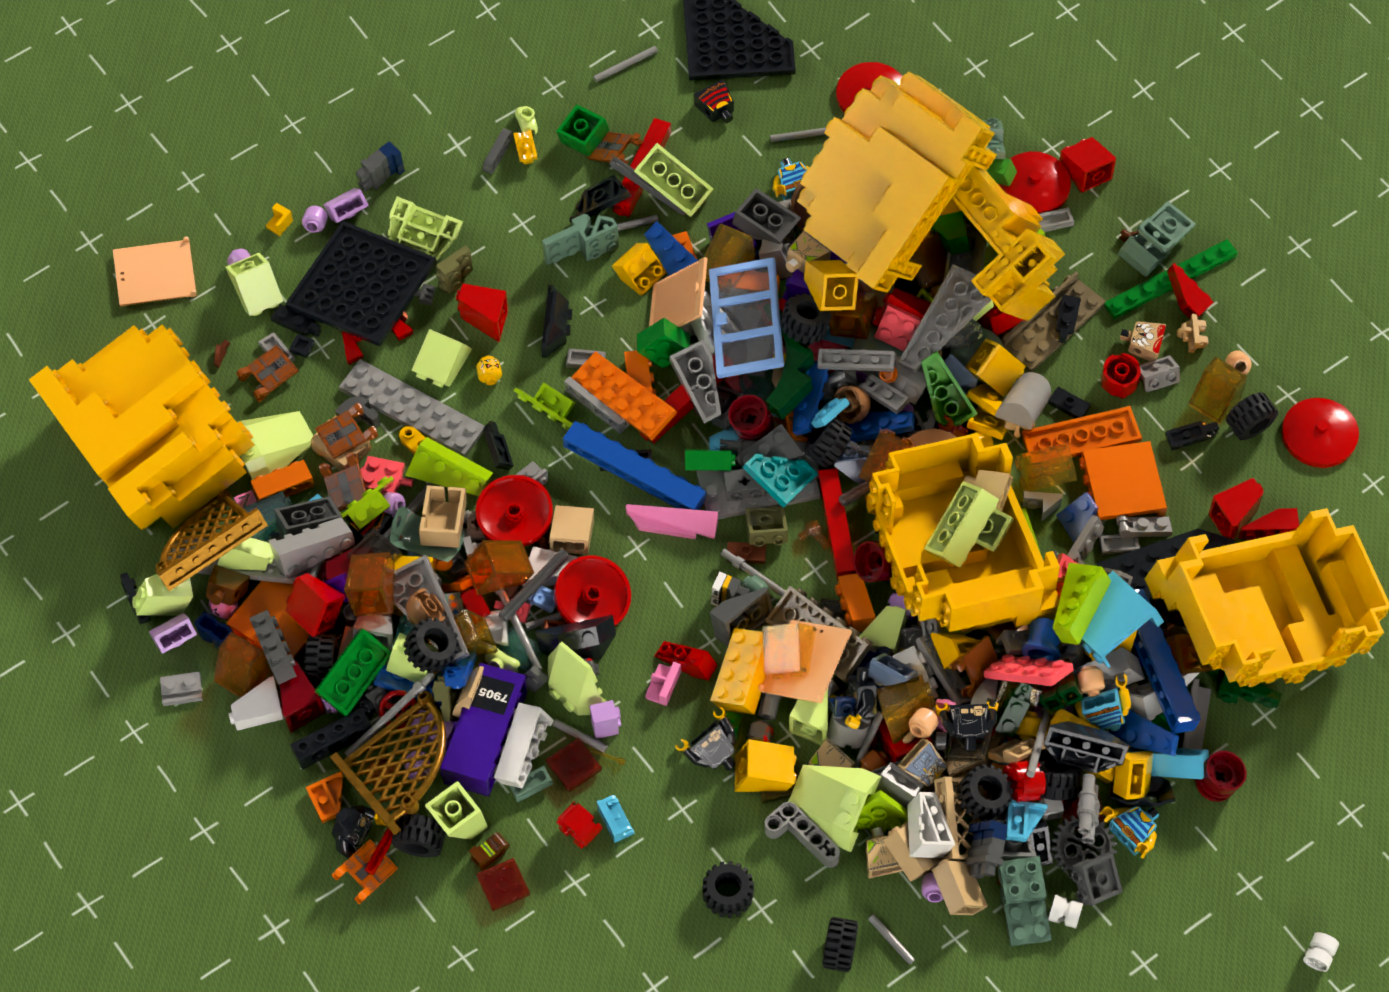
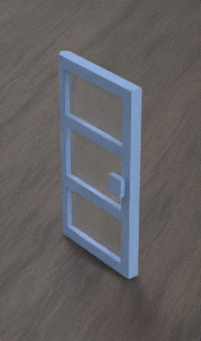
(746, 318)

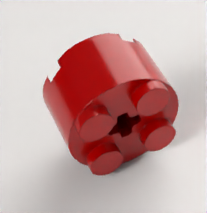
(1120, 375)
(1025, 787)
(578, 824)

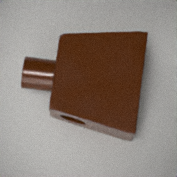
(226, 586)

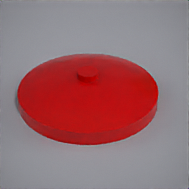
(861, 77)
(1039, 181)
(1320, 432)
(514, 509)
(592, 589)

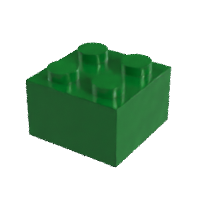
(582, 130)
(661, 342)

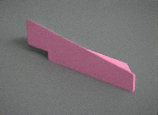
(674, 521)

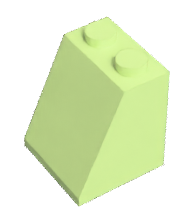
(255, 284)
(440, 359)
(158, 601)
(400, 665)
(810, 720)
(457, 813)

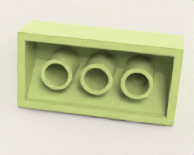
(674, 180)
(961, 524)

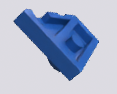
(1077, 515)

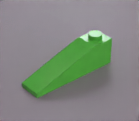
(945, 392)

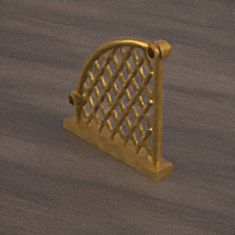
(246, 524)
(409, 803)

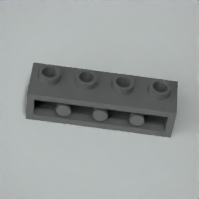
(273, 647)

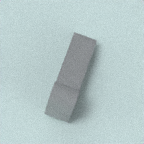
(804, 836)

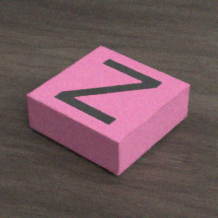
(245, 499)

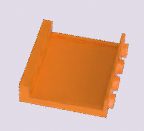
(1123, 480)
(269, 597)

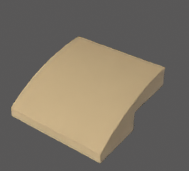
(468, 692)
(1013, 751)

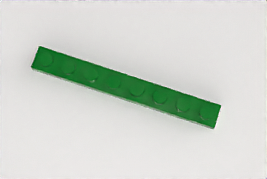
(1161, 283)

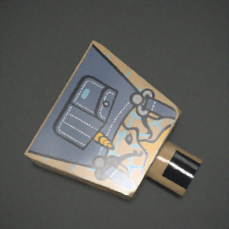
(924, 763)

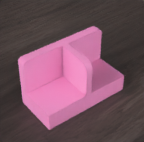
(663, 683)

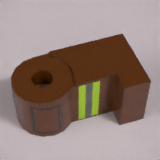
(489, 851)

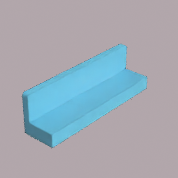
(1185, 763)

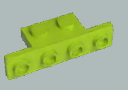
(550, 401)
(369, 506)

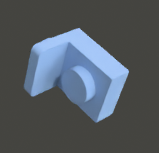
(543, 599)

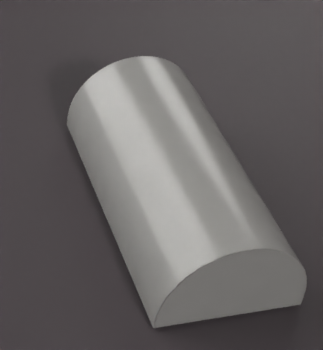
(1025, 400)

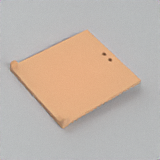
(154, 272)
(680, 295)
(826, 654)

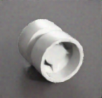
(1065, 911)
(1321, 951)

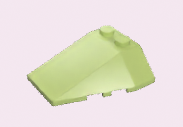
(422, 228)
(276, 441)
(572, 681)
(834, 799)

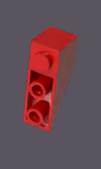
(1188, 294)
(1271, 524)
(693, 661)

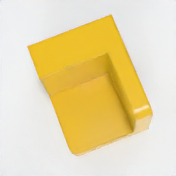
(281, 219)

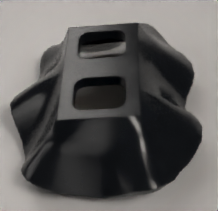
(1159, 789)

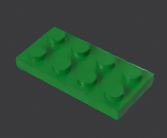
(353, 672)

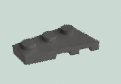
(775, 443)

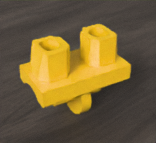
(525, 147)

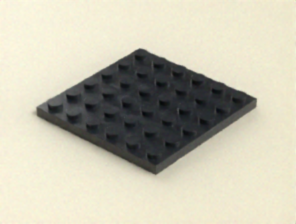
(361, 283)

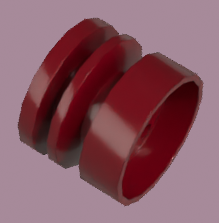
(749, 409)
(871, 562)
(1229, 772)

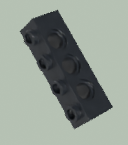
(330, 738)

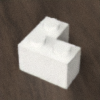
(916, 661)

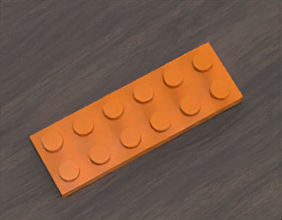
(624, 395)
(1087, 432)

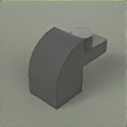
(369, 416)

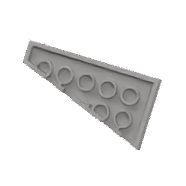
(948, 313)

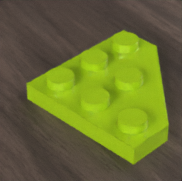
(881, 812)

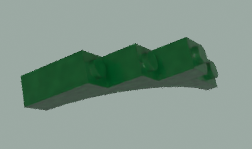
(794, 382)
(1231, 691)

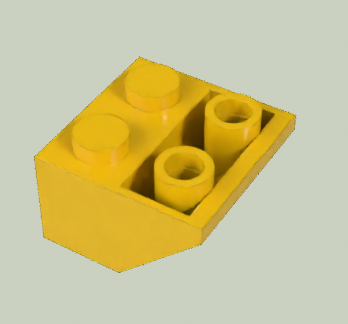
(639, 268)
(951, 646)
(1134, 775)

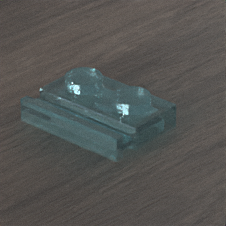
(517, 650)

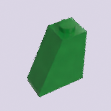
(953, 232)
(708, 459)

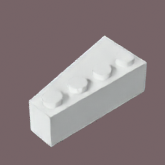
(522, 745)

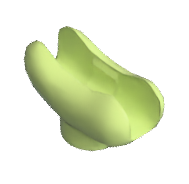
(526, 119)
(502, 661)

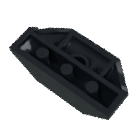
(556, 322)
(585, 638)
(1084, 747)

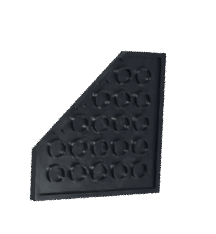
(733, 43)
(1140, 562)

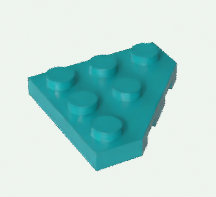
(780, 476)

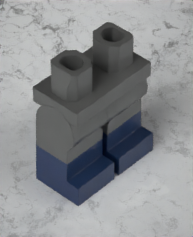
(379, 167)
(986, 847)

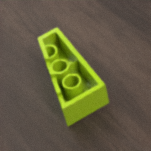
(447, 468)
(1079, 600)

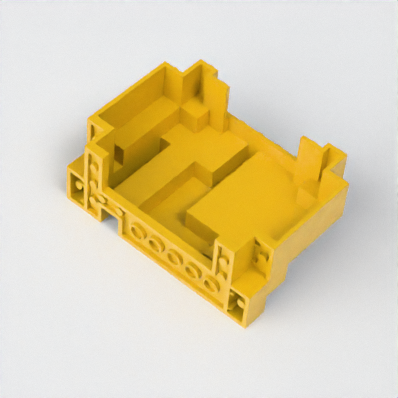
(890, 175)
(1025, 259)
(148, 425)
(989, 585)
(1276, 600)

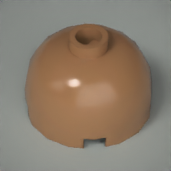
(859, 404)
(423, 606)

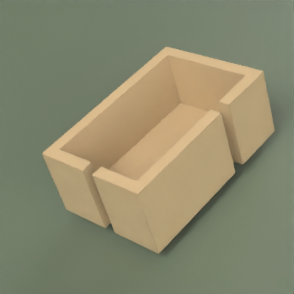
(442, 520)

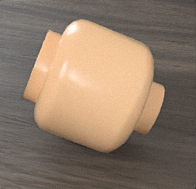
(1239, 361)
(1091, 680)
(923, 723)

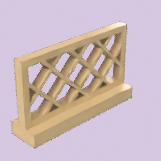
(948, 799)

